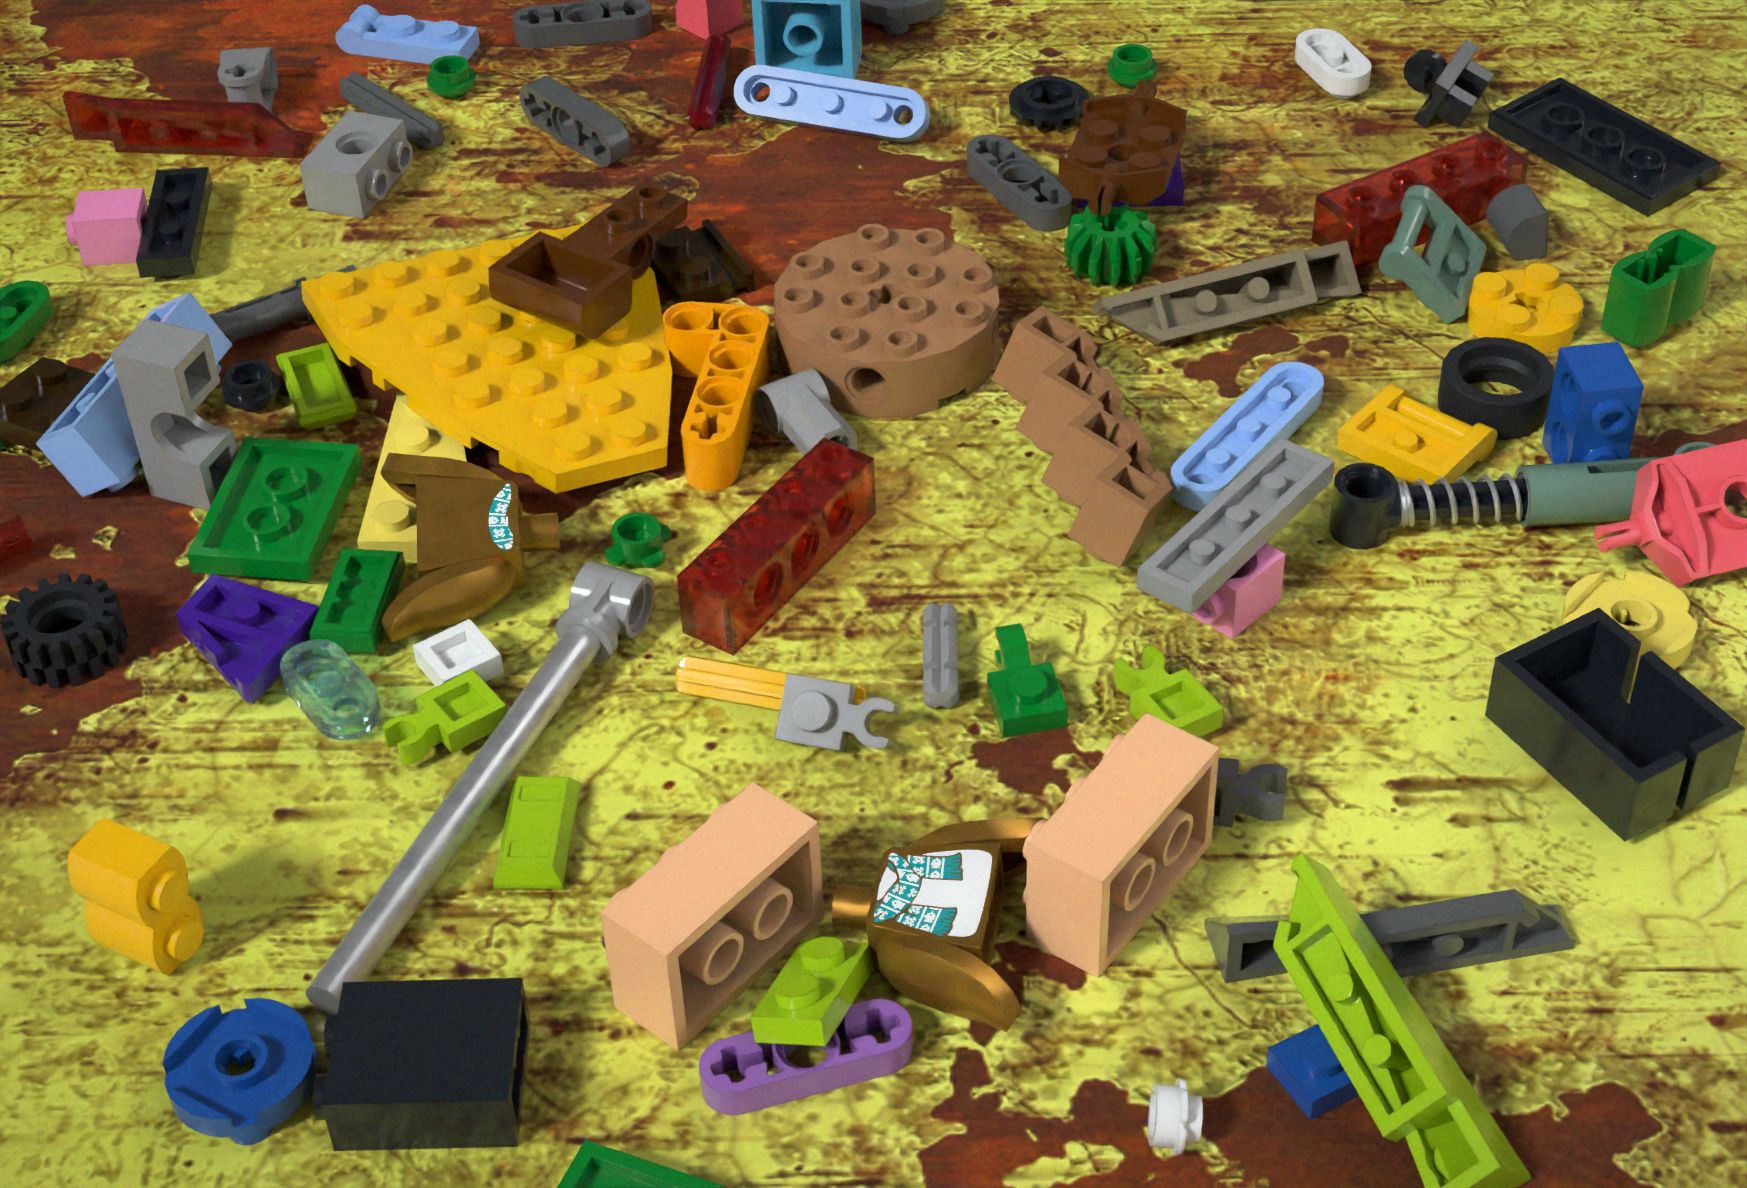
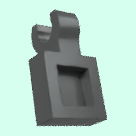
(1249, 792)

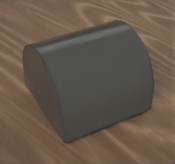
(1519, 222)

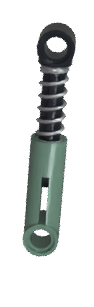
(1373, 503)

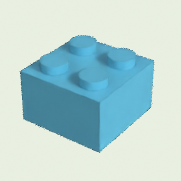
(809, 35)

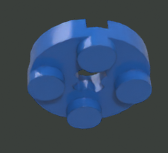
(247, 1103)

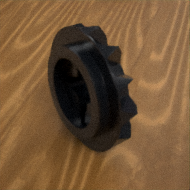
(1062, 97)

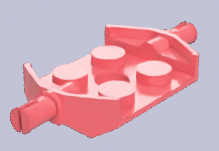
(1683, 515)

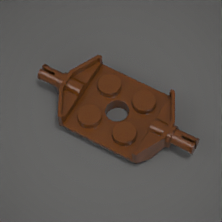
(1124, 149)

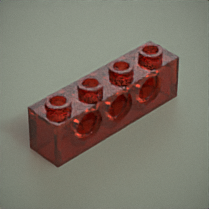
(777, 546)

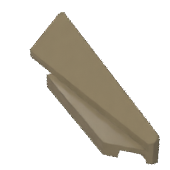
(1234, 294)

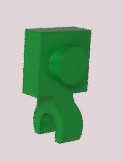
(1023, 694)

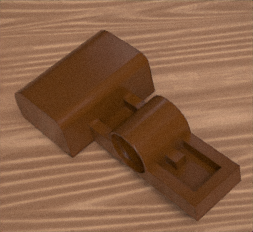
(589, 274)

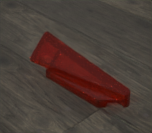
(184, 127)

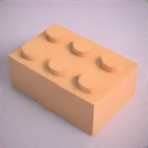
(1119, 843)
(713, 915)

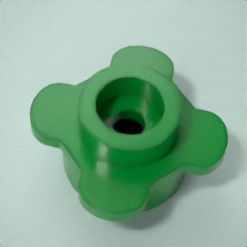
(638, 541)

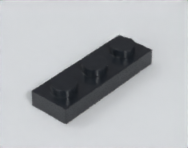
(174, 223)

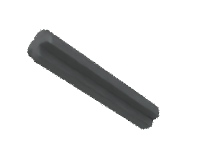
(378, 101)

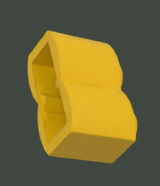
(136, 896)

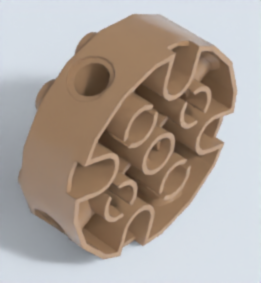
(888, 319)

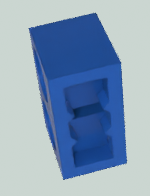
(1592, 404)

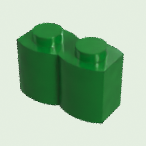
(1657, 287)

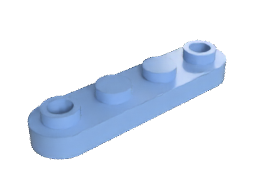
(832, 103)
(1258, 419)

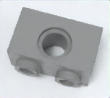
(356, 164)

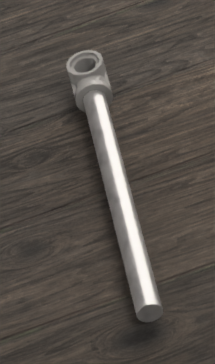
(601, 607)

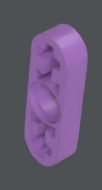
(789, 1083)

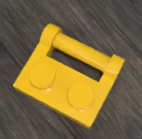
(1414, 438)

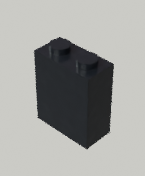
(425, 1065)

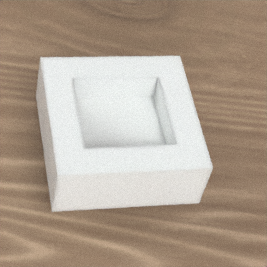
(457, 652)

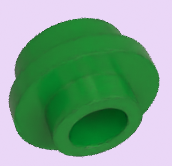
(1131, 64)
(451, 77)

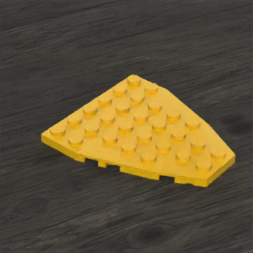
(497, 376)

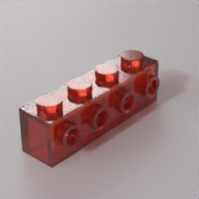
(1461, 174)

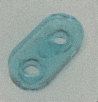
(330, 689)

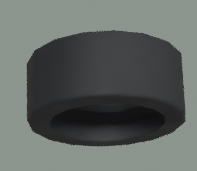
(1502, 362)

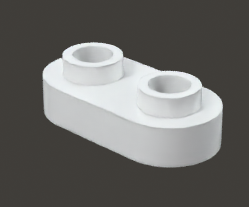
(1333, 62)

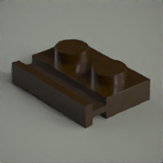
(699, 265)

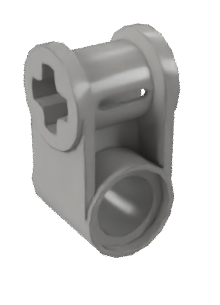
(249, 75)

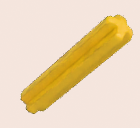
(737, 683)

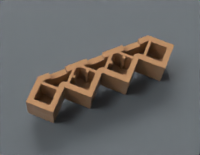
(1078, 420)

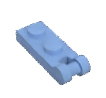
(404, 37)

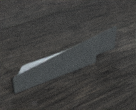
(1412, 937)

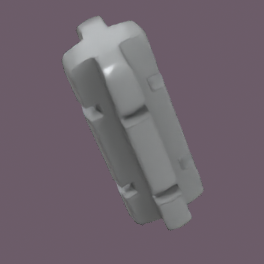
(940, 655)

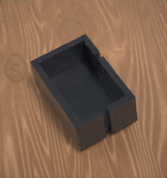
(1620, 759)

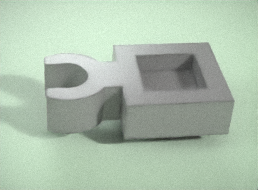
(823, 714)

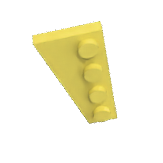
(389, 517)

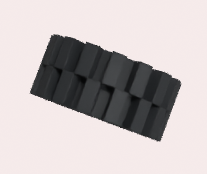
(43, 653)

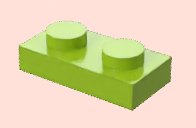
(812, 992)

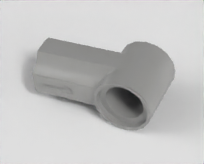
(802, 411)

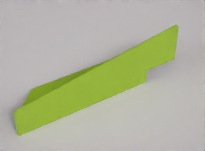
(1388, 1041)

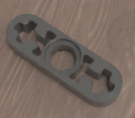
(582, 23)
(575, 121)
(1022, 199)

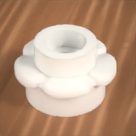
(1174, 1116)

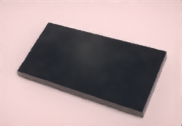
(1604, 146)

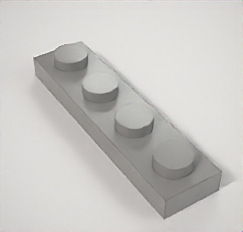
(1234, 525)

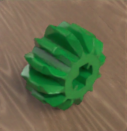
(1111, 246)

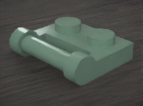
(1449, 259)

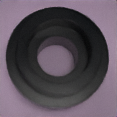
(250, 385)

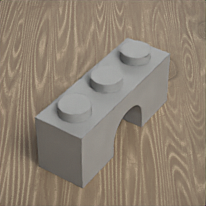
(163, 380)

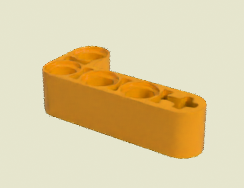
(731, 358)

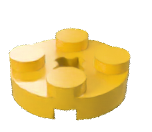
(1525, 307)

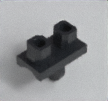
(1451, 86)

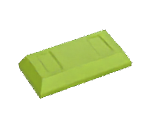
(316, 386)
(537, 833)

